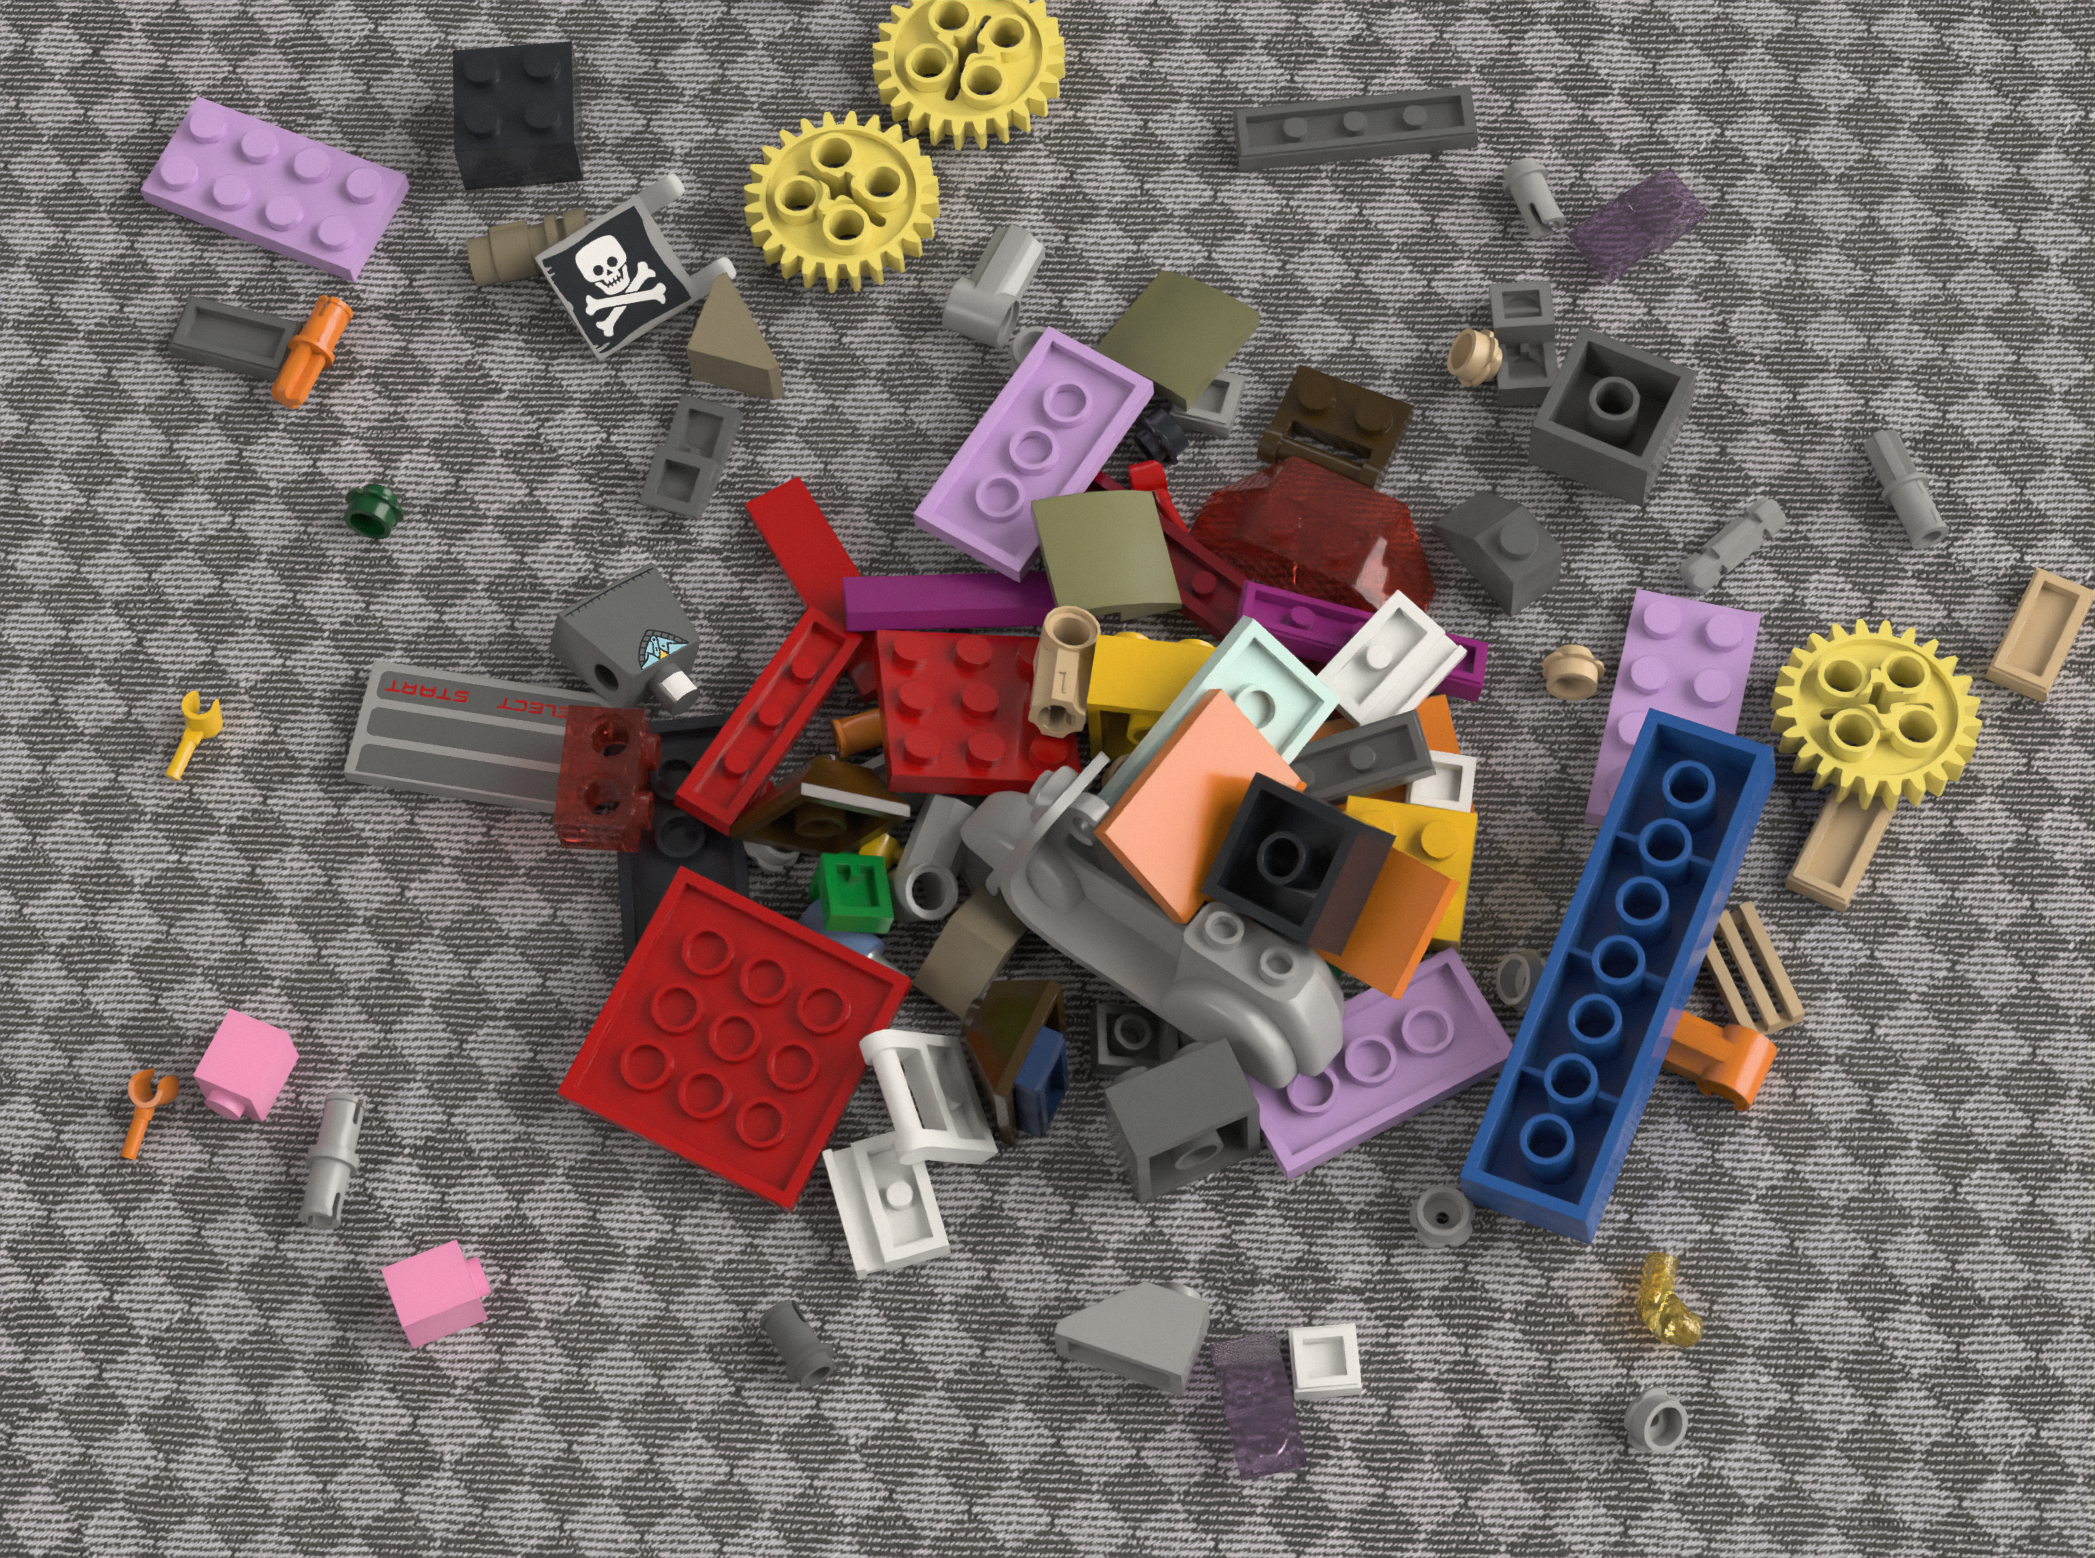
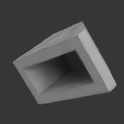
(1140, 1334)

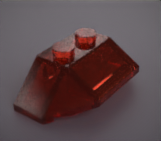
(1317, 536)

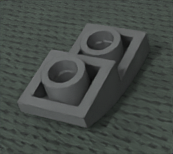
(1130, 1039)

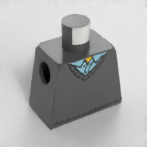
(631, 642)

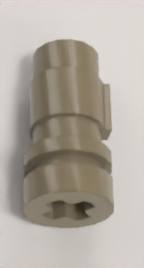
(511, 247)

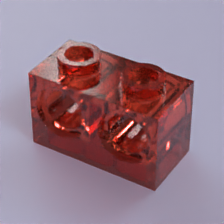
(592, 778)

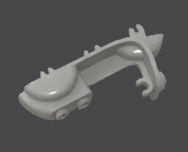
(1203, 976)

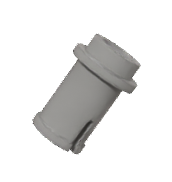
(1528, 186)

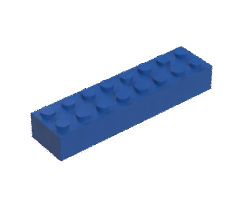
(1619, 976)

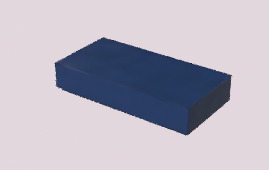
(1042, 1082)

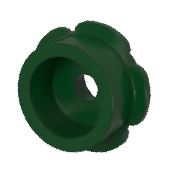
(372, 511)

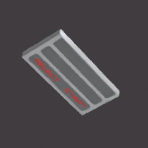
(462, 736)

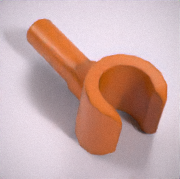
(146, 1102)

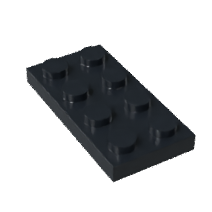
(675, 835)

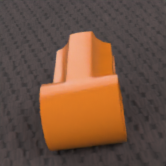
(1720, 1059)

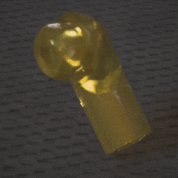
(1661, 1308)

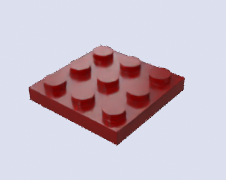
(960, 714)

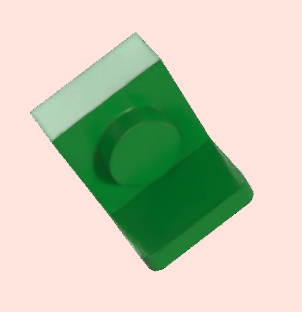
(852, 893)

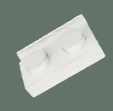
(1390, 663)
(884, 1206)

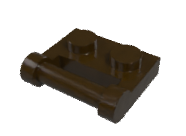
(1342, 418)

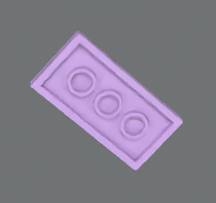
(275, 188)
(1034, 443)
(1677, 660)
(1390, 1066)

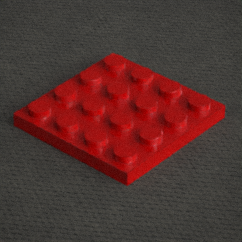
(734, 1039)

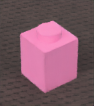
(245, 1067)
(437, 1292)

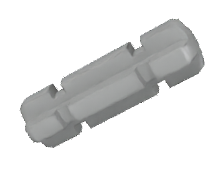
(1732, 545)

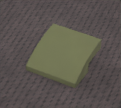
(1180, 336)
(1106, 553)

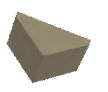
(729, 346)
(970, 952)

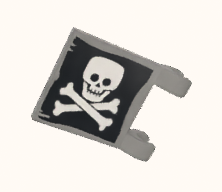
(622, 274)

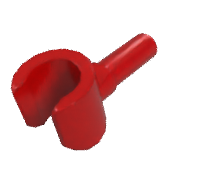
(1151, 477)

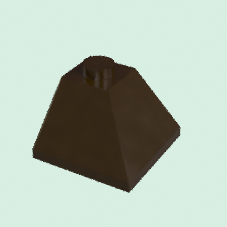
(823, 809)
(1000, 1037)

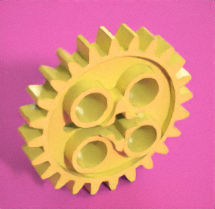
(1017, 75)
(842, 201)
(1875, 714)

